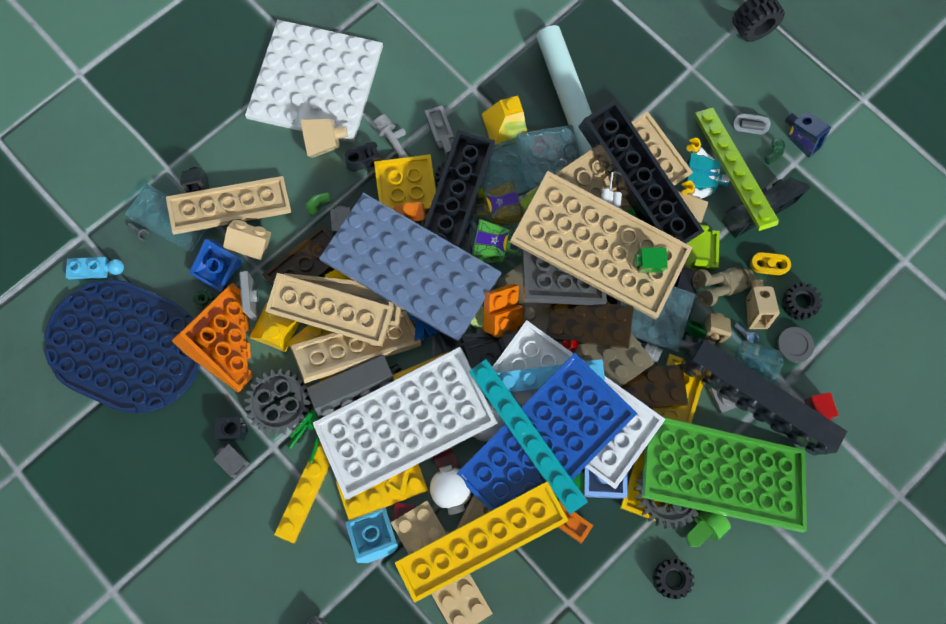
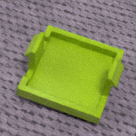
(704, 250)

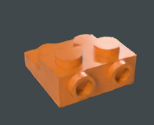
(502, 310)

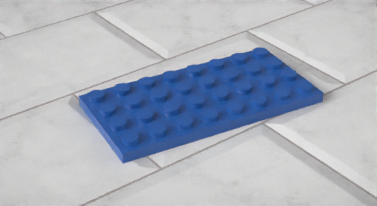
(573, 415)

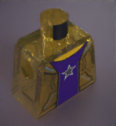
(501, 205)

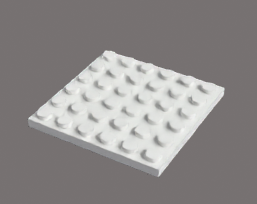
(314, 77)

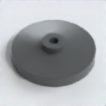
(795, 344)

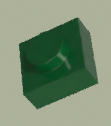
(695, 329)

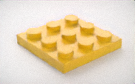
(405, 181)

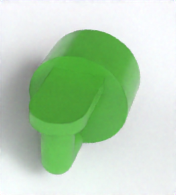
(708, 526)

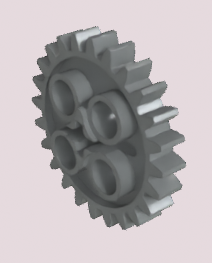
(271, 385)
(660, 514)

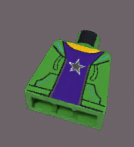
(492, 242)

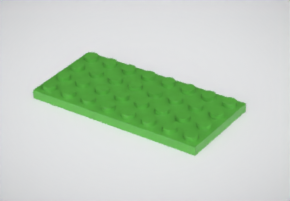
(726, 475)

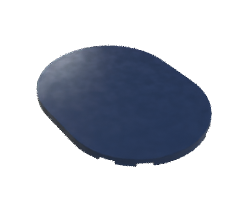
(118, 346)

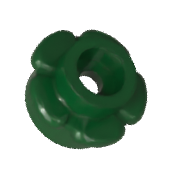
(198, 299)

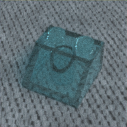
(760, 359)

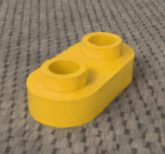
(769, 263)

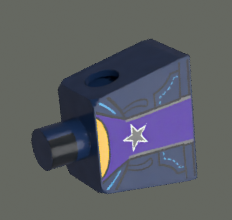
(807, 132)

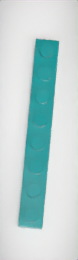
(528, 436)

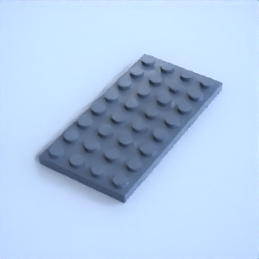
(410, 266)

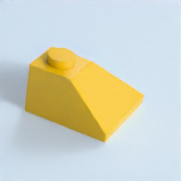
(504, 120)
(274, 330)

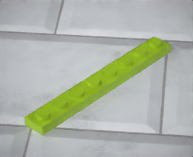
(736, 169)

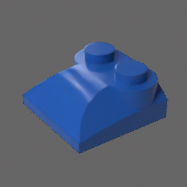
(215, 264)

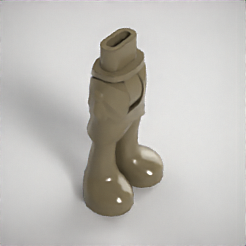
(730, 282)

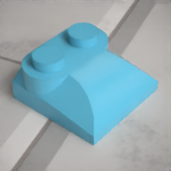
(372, 536)

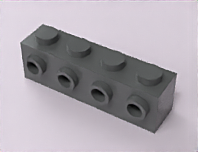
(349, 386)

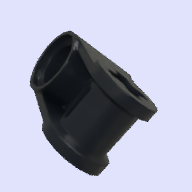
(364, 156)

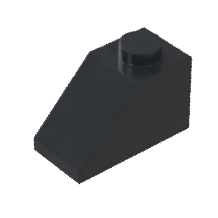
(194, 180)

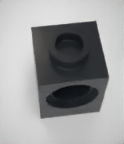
(223, 424)

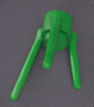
(307, 422)

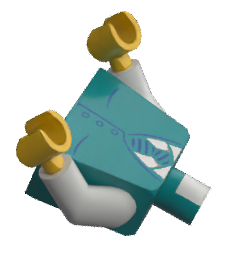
(705, 174)

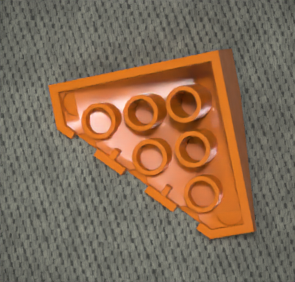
(219, 339)

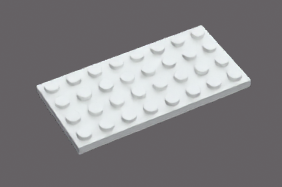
(536, 349)
(404, 423)

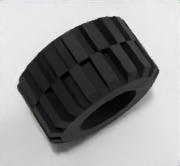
(757, 18)

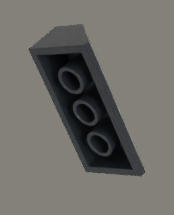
(780, 196)

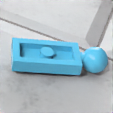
(92, 268)

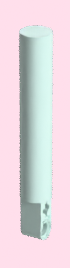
(565, 81)

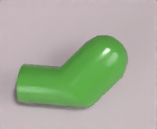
(312, 204)

